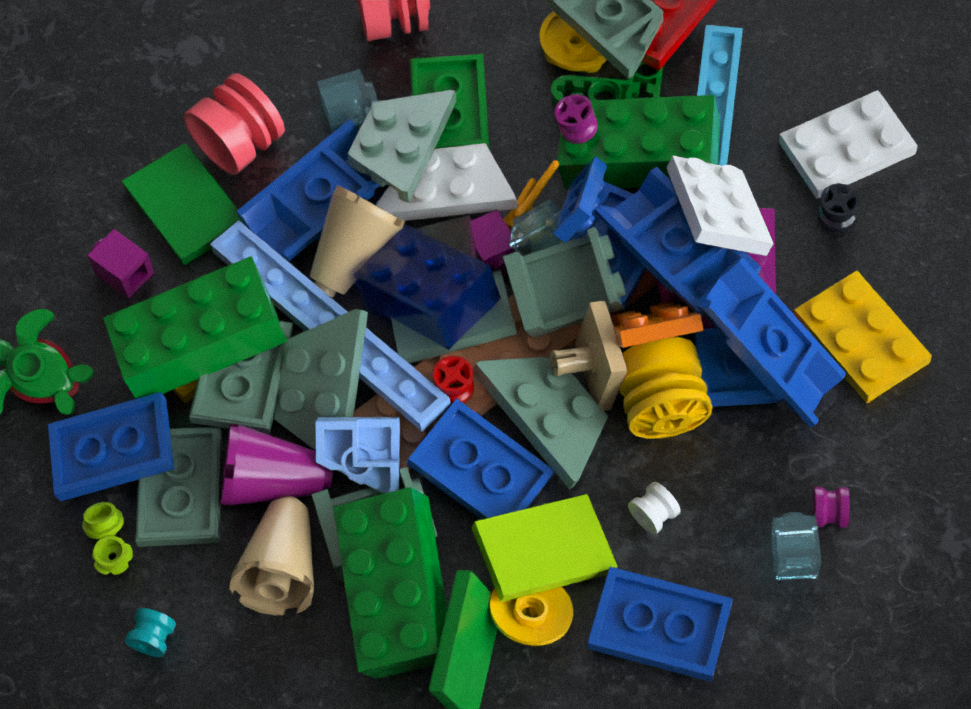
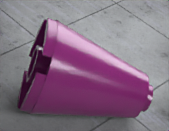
(268, 468)

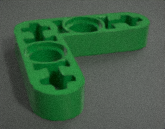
(619, 88)

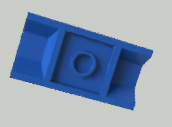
(295, 205)
(661, 240)
(770, 339)

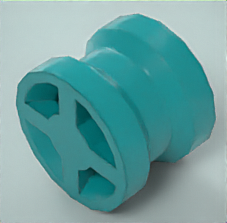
(150, 632)

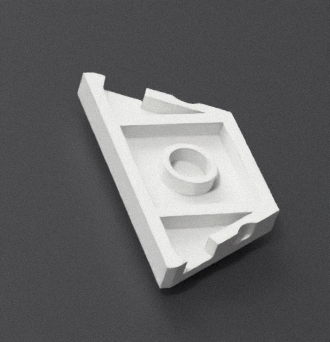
(453, 184)

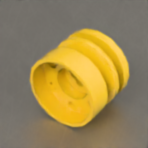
(664, 388)

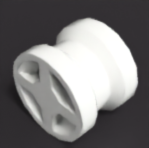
(654, 508)

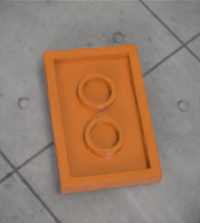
(663, 322)

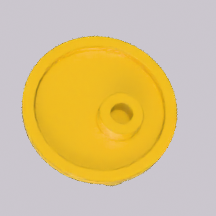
(566, 47)

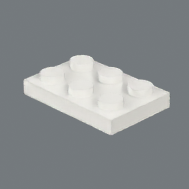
(847, 143)
(719, 205)

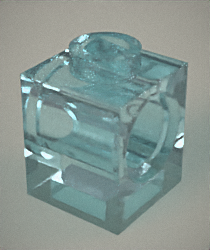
(795, 546)

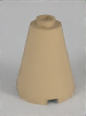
(349, 238)
(277, 562)

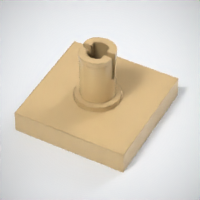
(596, 355)

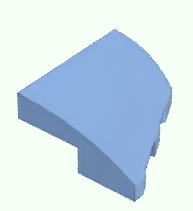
(361, 449)

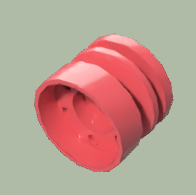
(377, 16)
(234, 123)

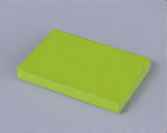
(543, 547)

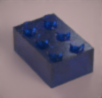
(427, 286)

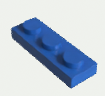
(581, 201)

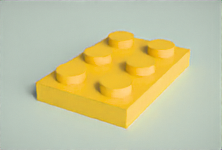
(863, 336)

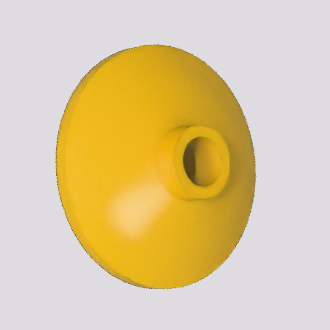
(550, 612)

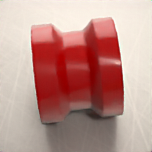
(454, 370)

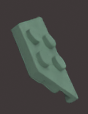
(613, 27)
(400, 139)
(320, 374)
(547, 409)

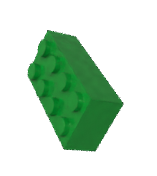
(644, 135)
(194, 329)
(391, 581)

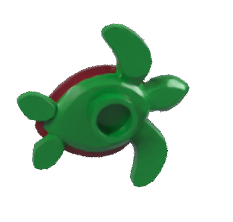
(38, 367)

